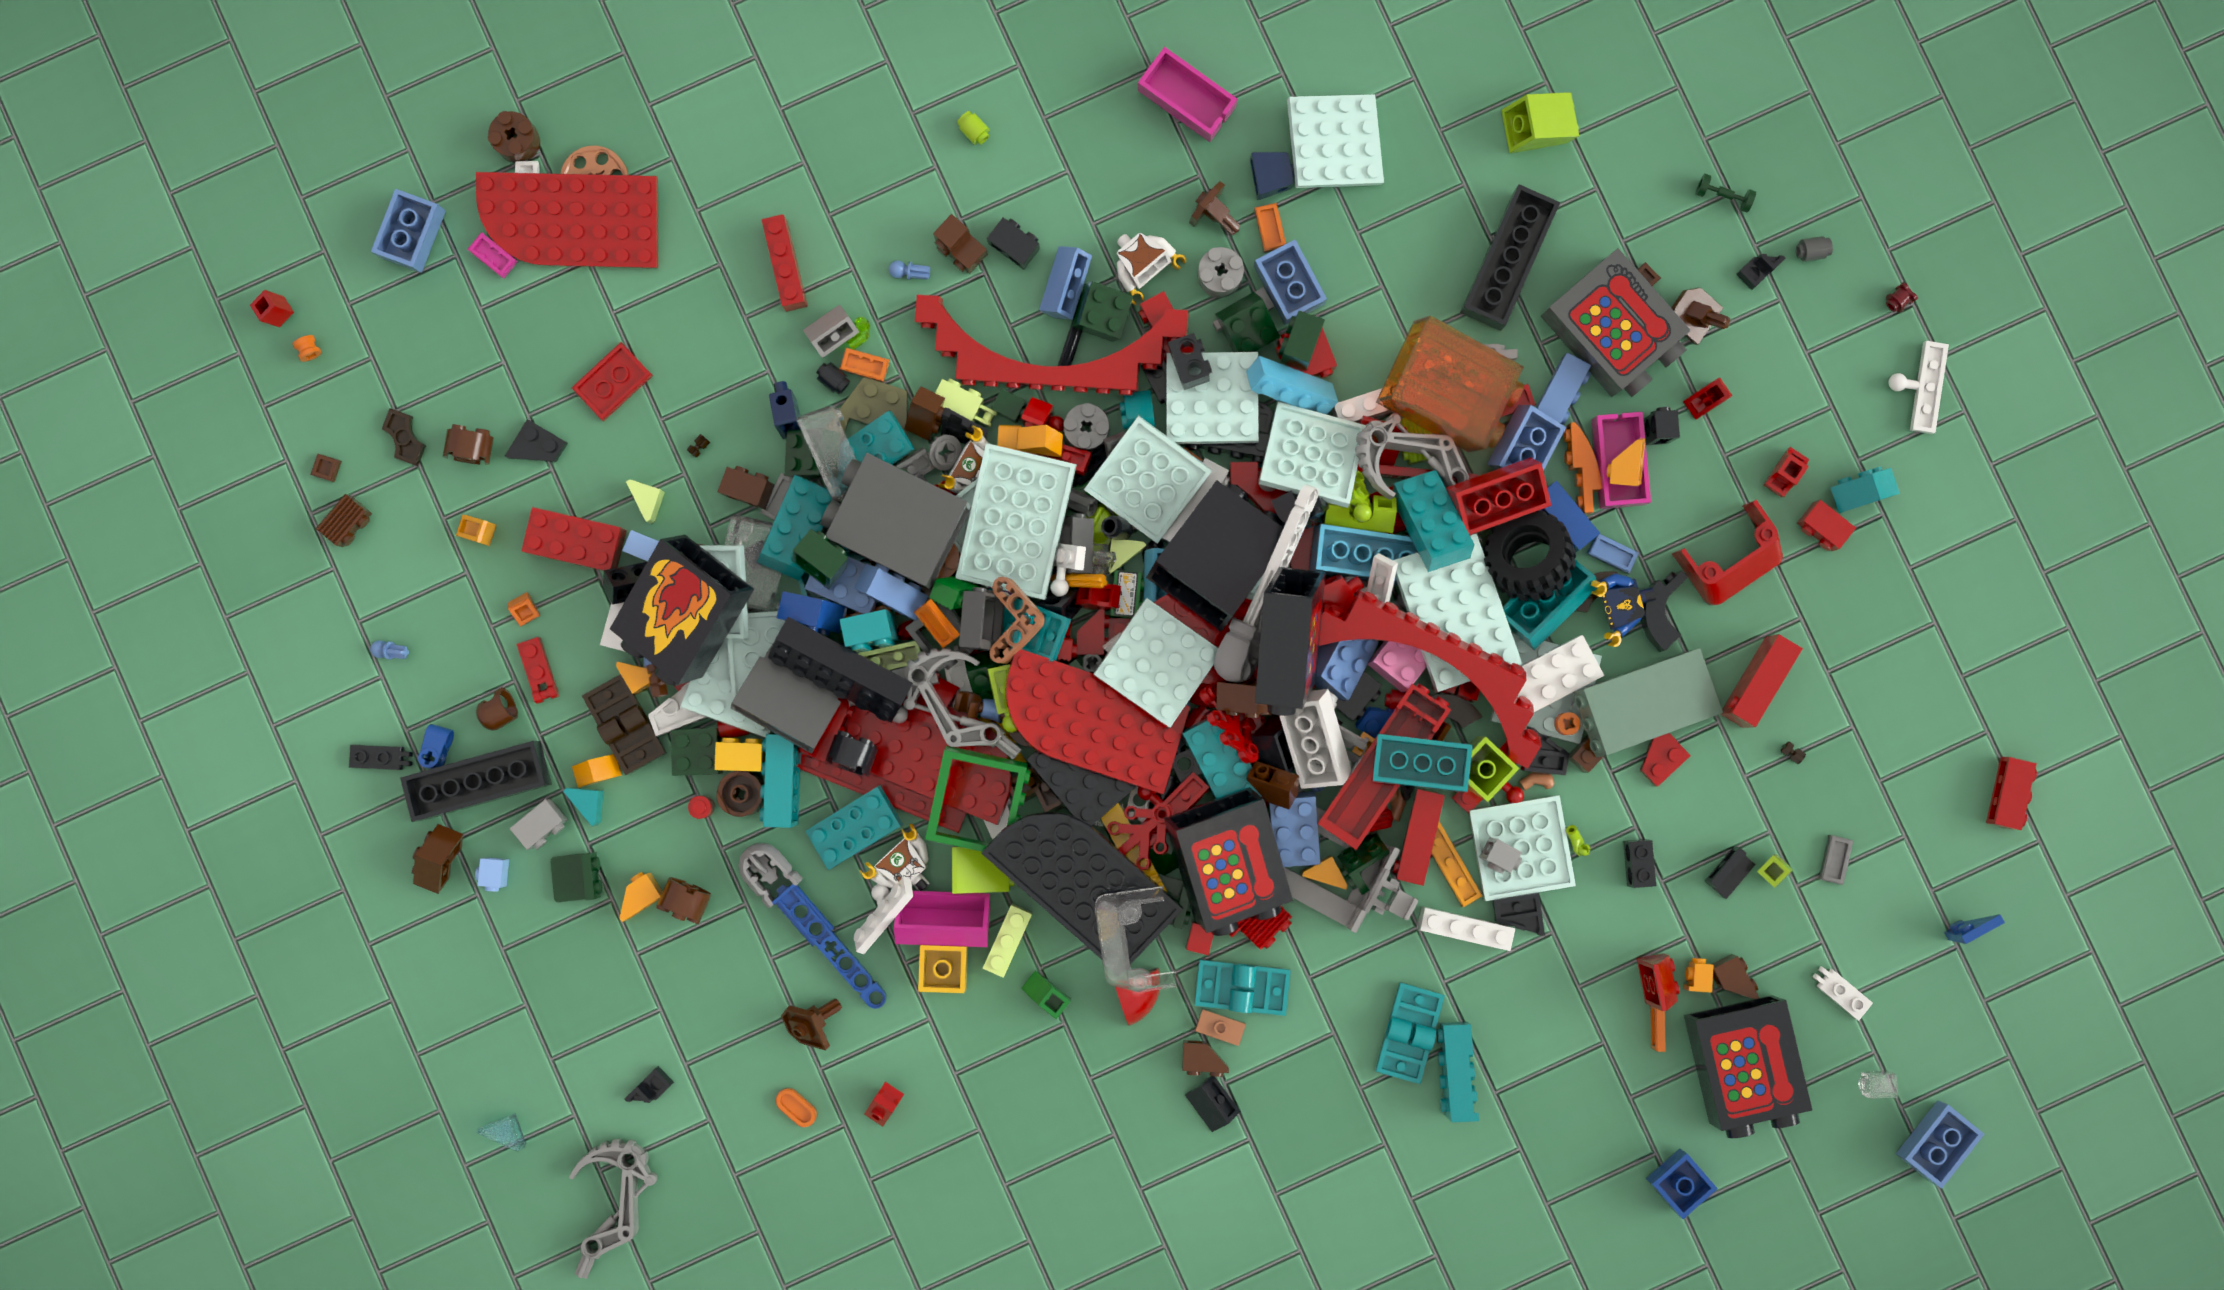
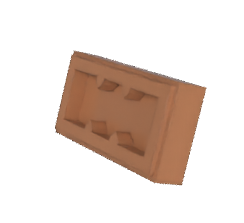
(1220, 1027)

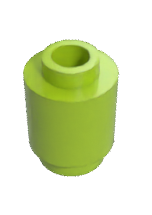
(973, 128)

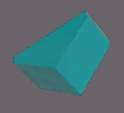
(588, 802)

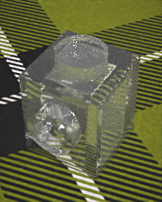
(1878, 1084)

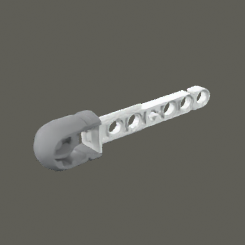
(1239, 649)

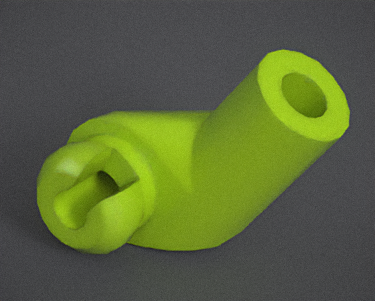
(1577, 841)

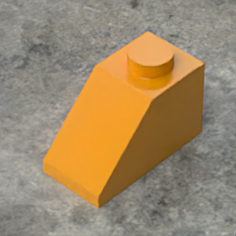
(1628, 466)
(639, 895)

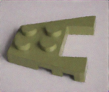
(872, 400)

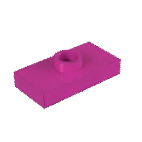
(492, 255)

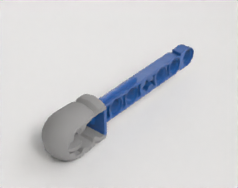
(792, 896)

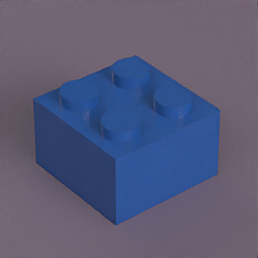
(812, 612)
(1681, 1183)

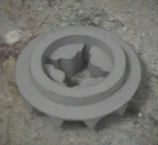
(949, 459)

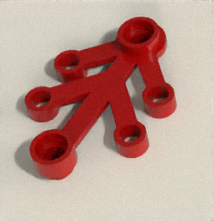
(1231, 725)
(1141, 833)

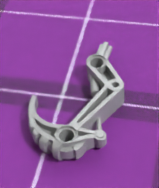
(1442, 448)
(953, 735)
(607, 1234)

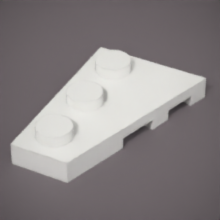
(671, 716)

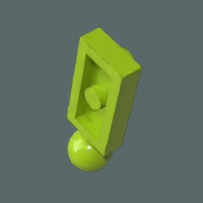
(1360, 499)
(998, 681)

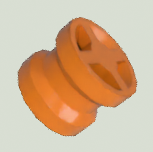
(307, 348)
(1563, 721)

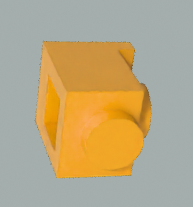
(1699, 976)

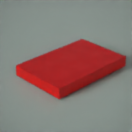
(612, 381)

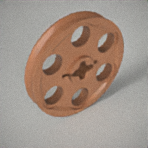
(591, 153)

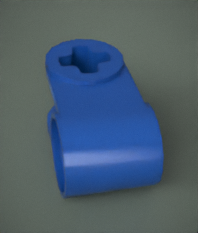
(436, 744)

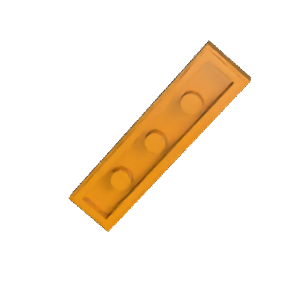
(1454, 869)

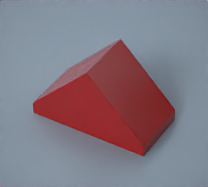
(1707, 398)

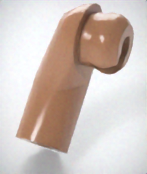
(1543, 779)
(1398, 804)

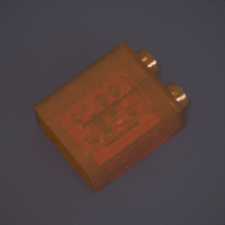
(1451, 385)

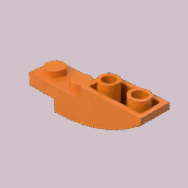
(1582, 458)

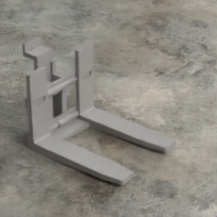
(1354, 909)

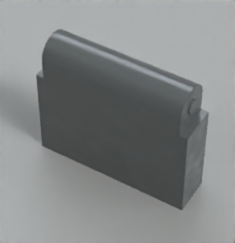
(786, 703)

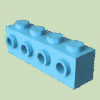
(1291, 386)

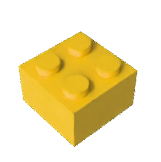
(739, 756)
(943, 969)

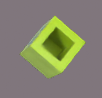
(1775, 870)

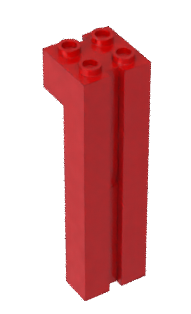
(1362, 800)

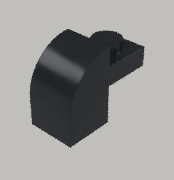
(1286, 502)

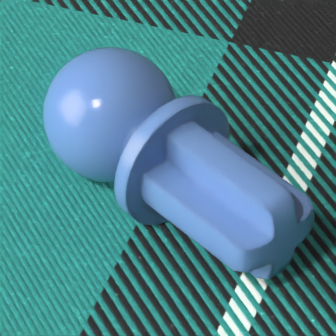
(898, 269)
(388, 650)

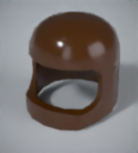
(493, 714)

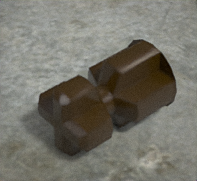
(701, 442)
(1796, 755)

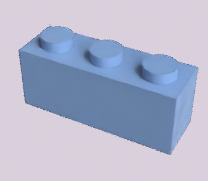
(1065, 282)
(1564, 387)
(890, 590)

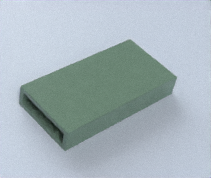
(1647, 703)

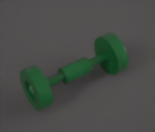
(1747, 200)

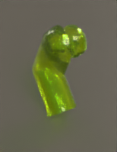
(864, 331)

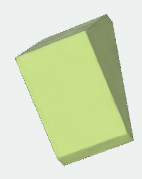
(647, 499)
(1125, 551)

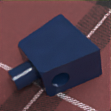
(1271, 173)
(784, 409)

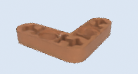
(1022, 621)

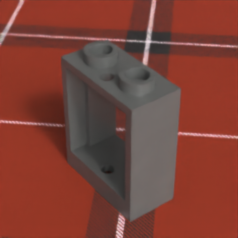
(1079, 531)
(981, 619)
(955, 620)

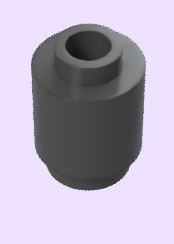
(1814, 248)

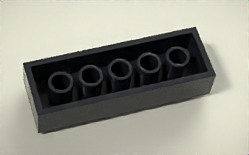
(1510, 257)
(839, 670)
(475, 781)

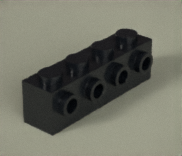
(1236, 450)

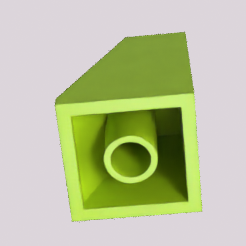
(1540, 121)
(1488, 768)
(975, 873)

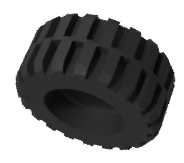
(1540, 578)

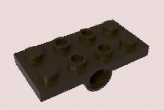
(623, 725)

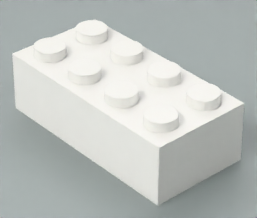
(1559, 672)
(1317, 743)

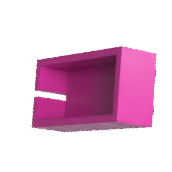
(1187, 94)
(1611, 440)
(944, 919)

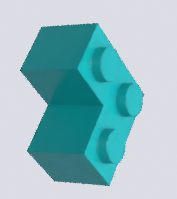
(1138, 404)
(1868, 488)

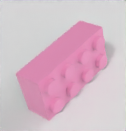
(1398, 664)

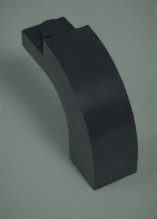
(1655, 622)

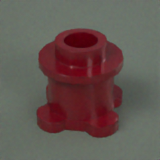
(1900, 298)

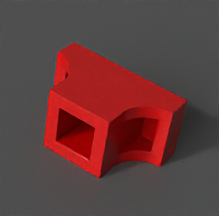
(1787, 472)
(1099, 598)
(884, 1104)

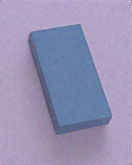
(1613, 553)

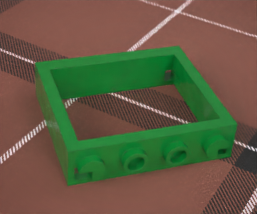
(981, 759)

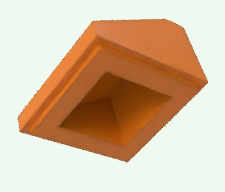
(523, 609)

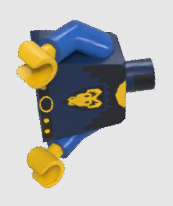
(1622, 604)

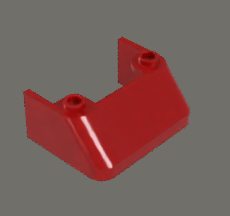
(1719, 586)

